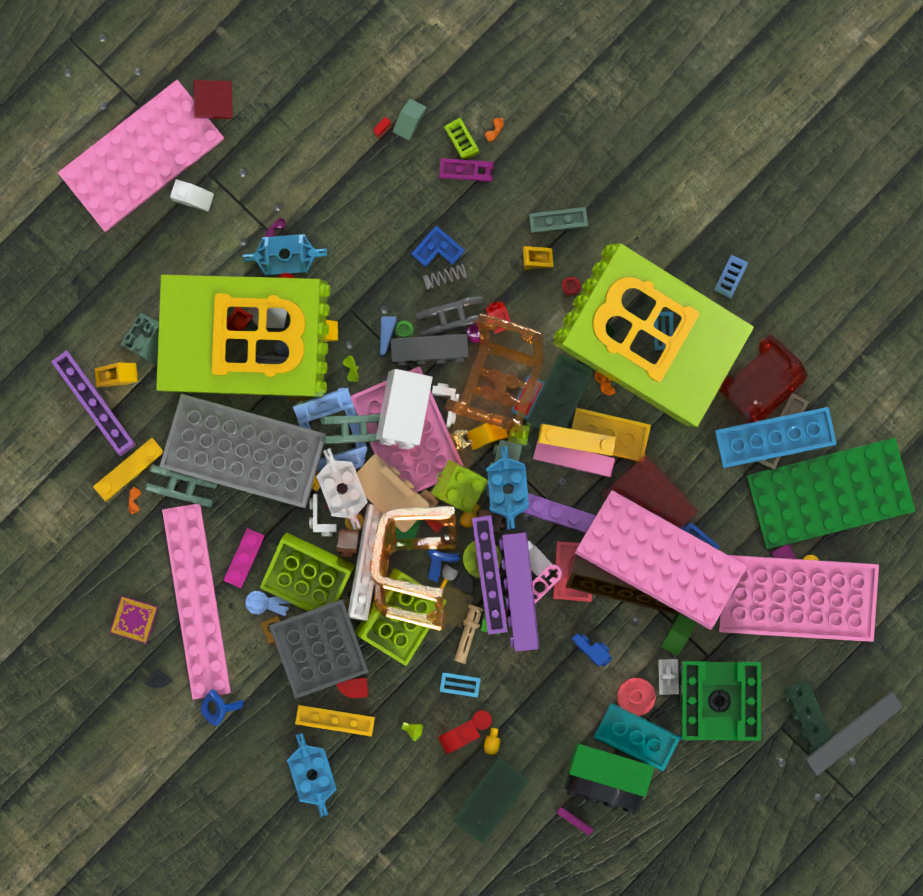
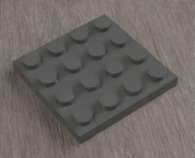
(318, 649)

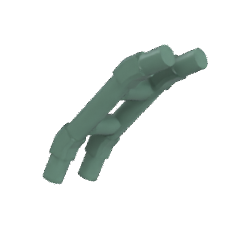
(344, 421)
(170, 492)

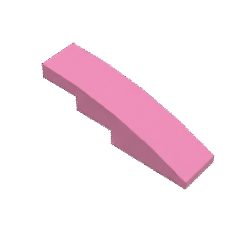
(575, 459)

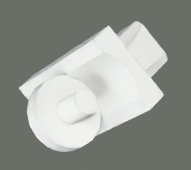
(668, 676)

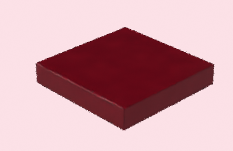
(213, 99)

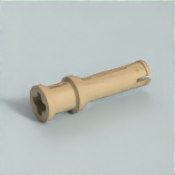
(471, 624)

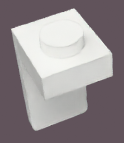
(444, 391)
(325, 529)
(538, 560)

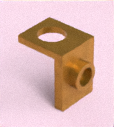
(265, 624)

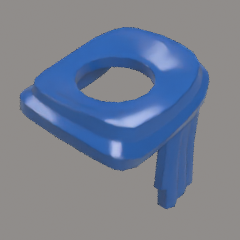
(437, 558)
(221, 708)

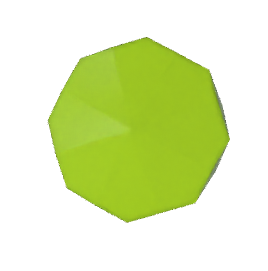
(413, 730)

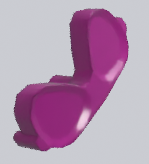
(278, 224)

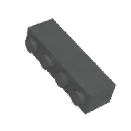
(428, 349)

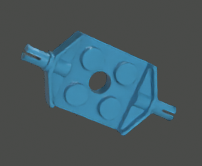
(300, 256)
(504, 473)
(323, 786)

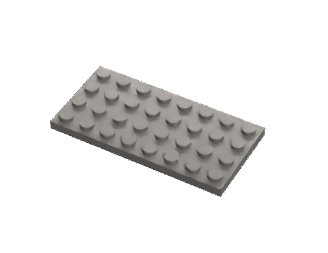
(243, 451)

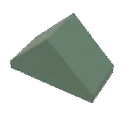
(409, 119)

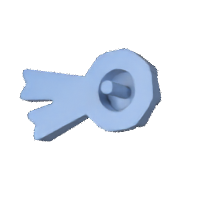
(258, 602)

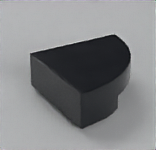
(465, 582)
(158, 679)

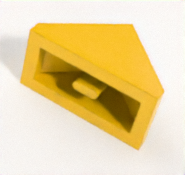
(537, 257)
(486, 435)

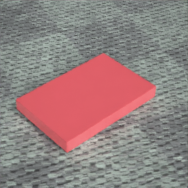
(564, 555)

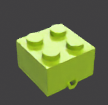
(459, 486)

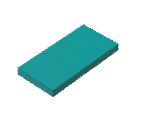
(637, 736)

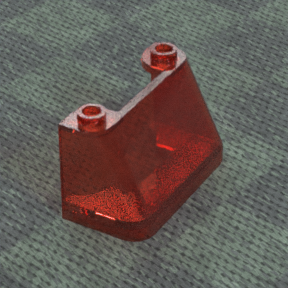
(764, 381)

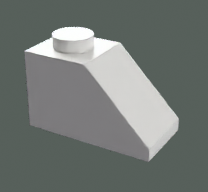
(191, 195)

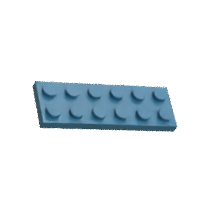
(775, 437)

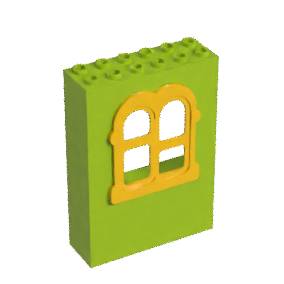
(196, 334)
(693, 357)

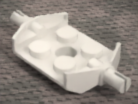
(346, 504)

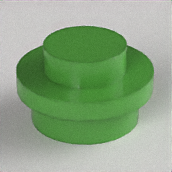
(404, 329)

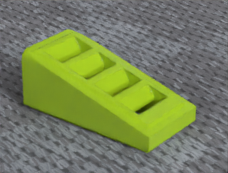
(467, 150)

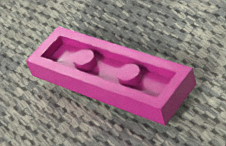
(244, 558)

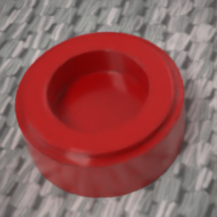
(482, 720)

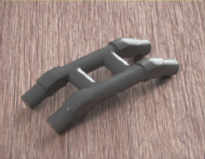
(440, 311)

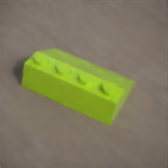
(306, 574)
(395, 636)

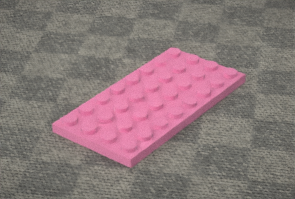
(140, 156)
(661, 559)
(803, 599)

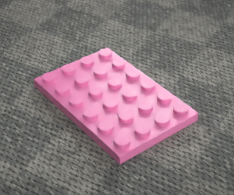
(423, 461)

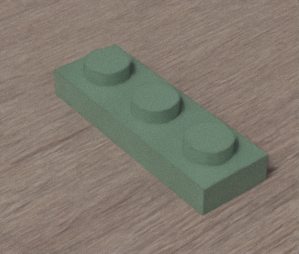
(558, 220)

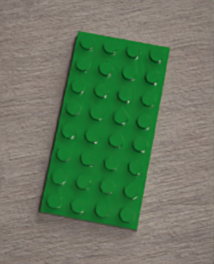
(830, 493)

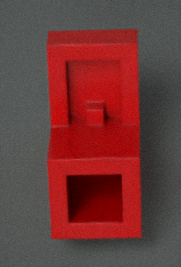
(354, 688)
(458, 737)

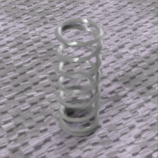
(427, 281)

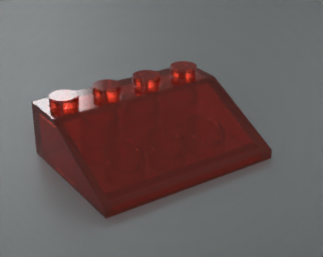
(653, 491)

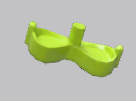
(353, 374)

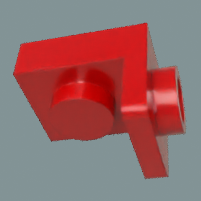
(499, 310)
(238, 320)

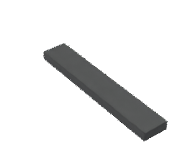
(853, 733)

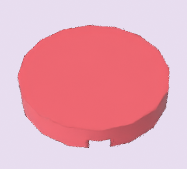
(636, 696)

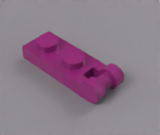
(465, 170)

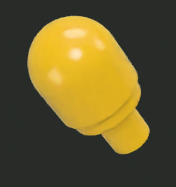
(466, 519)
(492, 742)

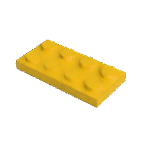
(629, 434)

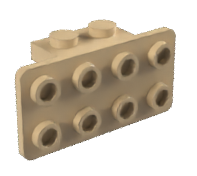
(388, 490)

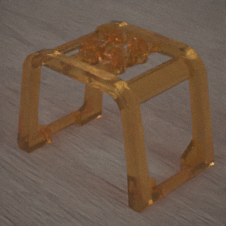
(534, 337)
(387, 543)

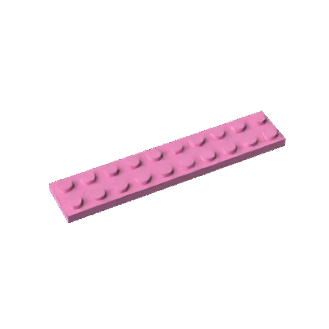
(196, 600)

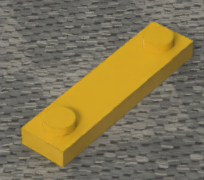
(576, 439)
(128, 469)
(335, 720)

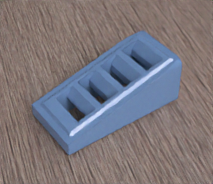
(733, 259)
(387, 329)

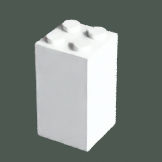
(403, 409)

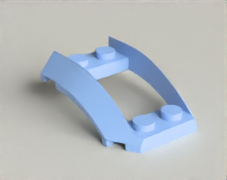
(327, 405)

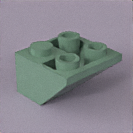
(143, 338)

